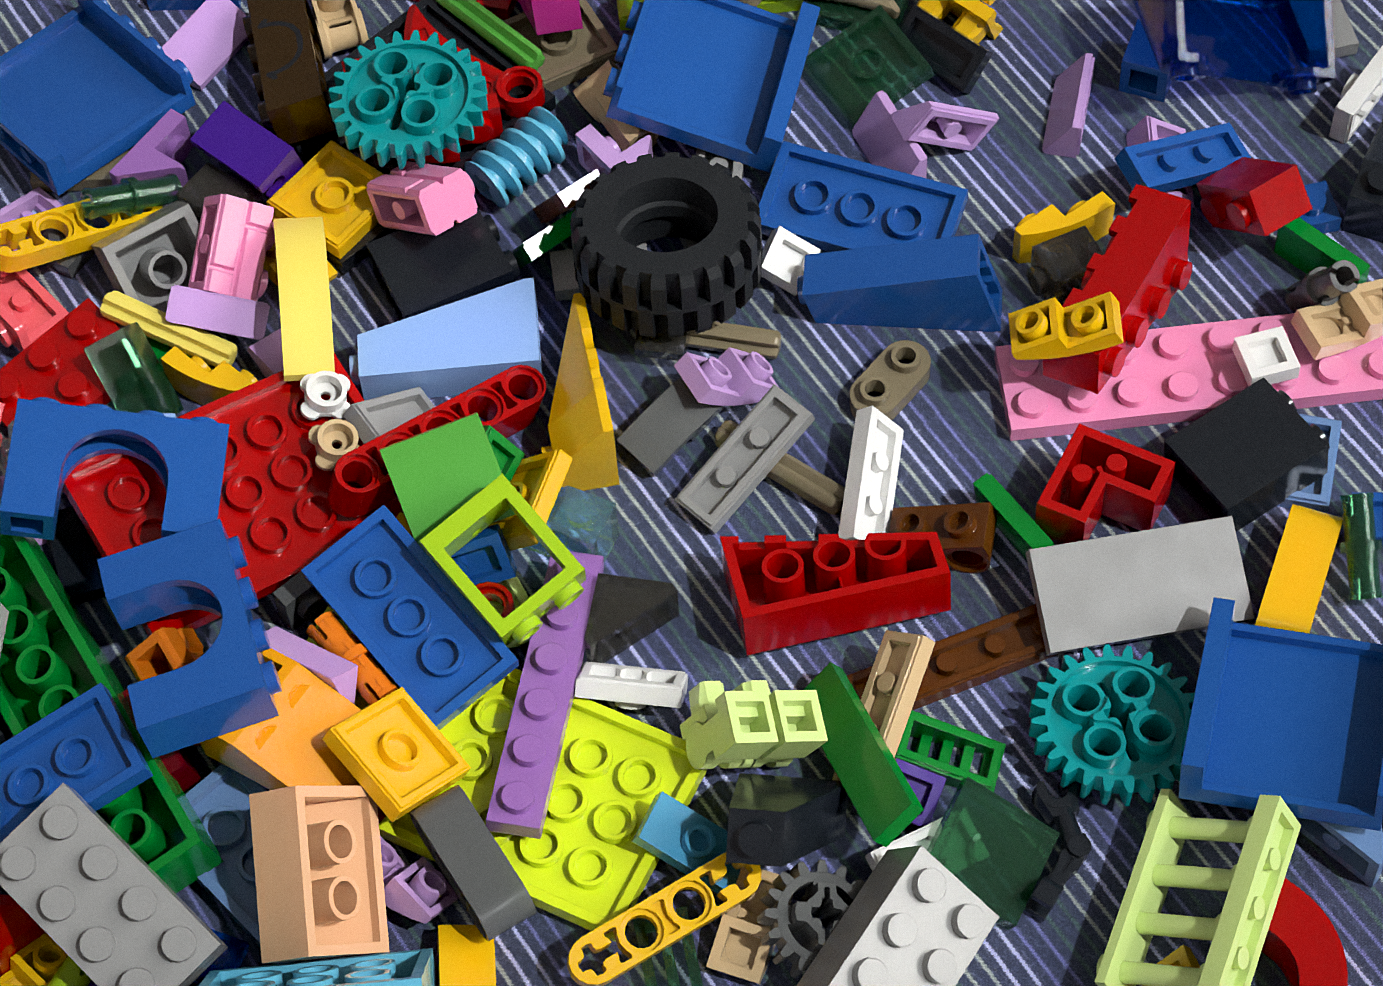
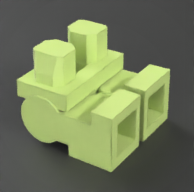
(751, 725)

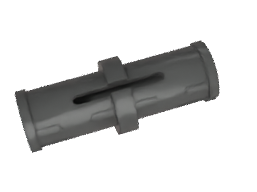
(1323, 285)

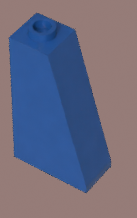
(905, 286)

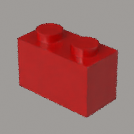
(1254, 196)

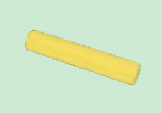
(152, 321)

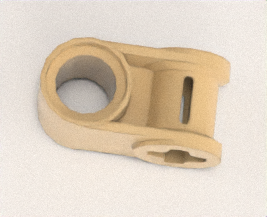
(338, 25)

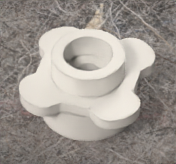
(324, 383)

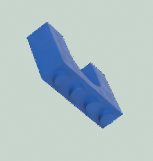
(57, 437)
(230, 681)

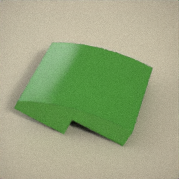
(440, 472)

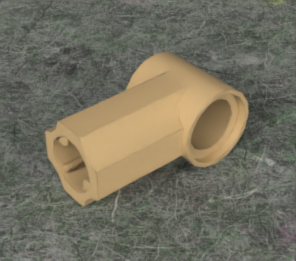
(592, 99)

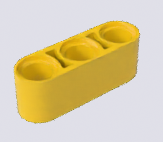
(1299, 570)

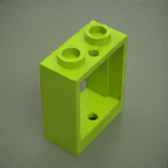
(473, 519)

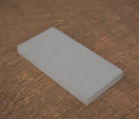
(1137, 584)

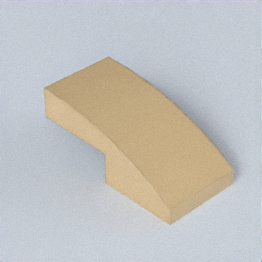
(1345, 324)
(738, 937)

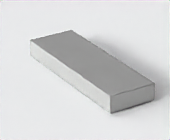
(744, 459)

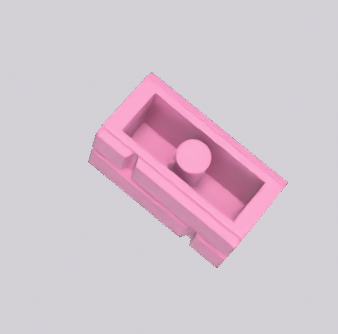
(422, 198)
(232, 247)

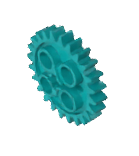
(381, 94)
(1074, 735)

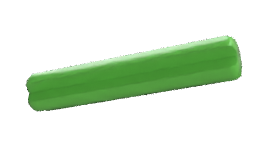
(496, 32)

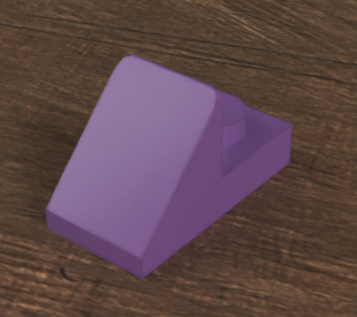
(158, 151)

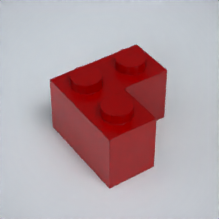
(1106, 479)

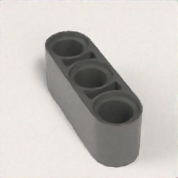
(473, 863)

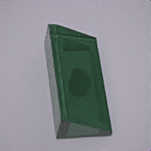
(132, 372)

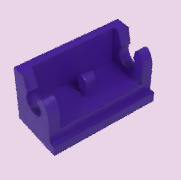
(247, 149)

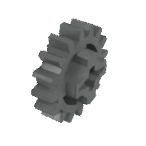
(792, 926)

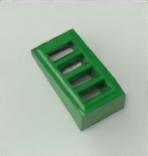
(949, 736)

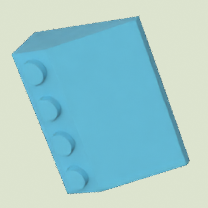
(380, 969)

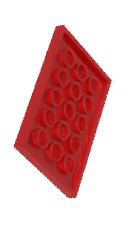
(268, 494)

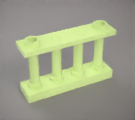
(1247, 911)

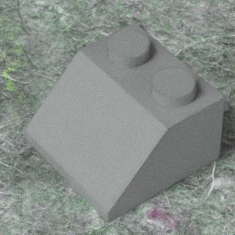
(151, 254)

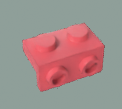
(25, 309)

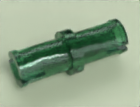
(130, 196)
(1361, 546)

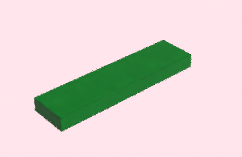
(863, 759)

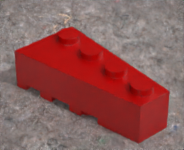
(1142, 270)
(831, 586)

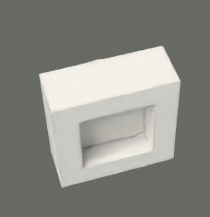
(785, 258)
(1266, 356)

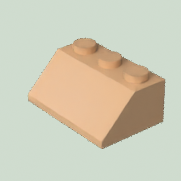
(318, 873)

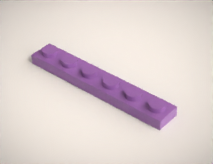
(542, 711)

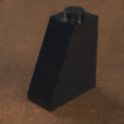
(783, 818)

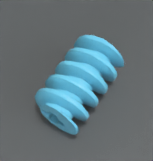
(516, 156)

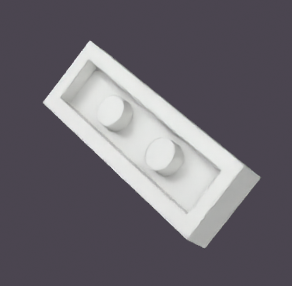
(871, 475)

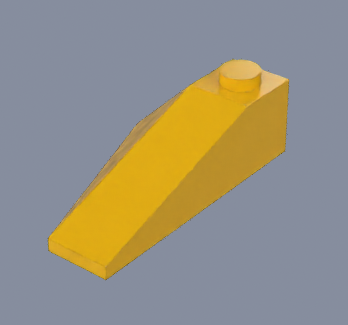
(580, 408)

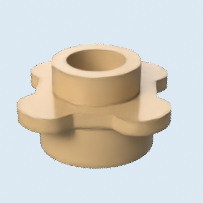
(325, 435)

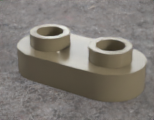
(892, 378)

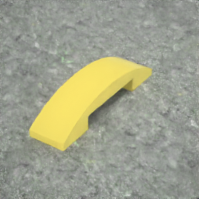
(303, 297)

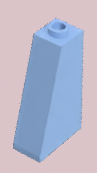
(451, 345)

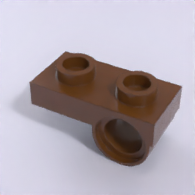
(963, 531)

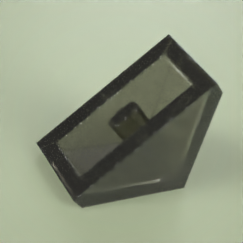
(625, 613)

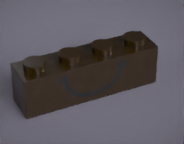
(288, 69)

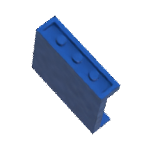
(711, 75)
(85, 93)
(1286, 721)

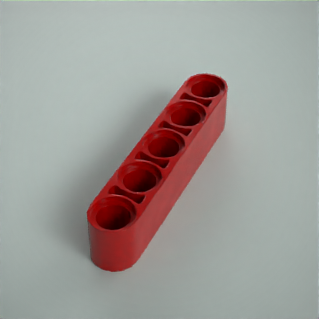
(490, 399)

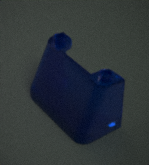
(1243, 41)

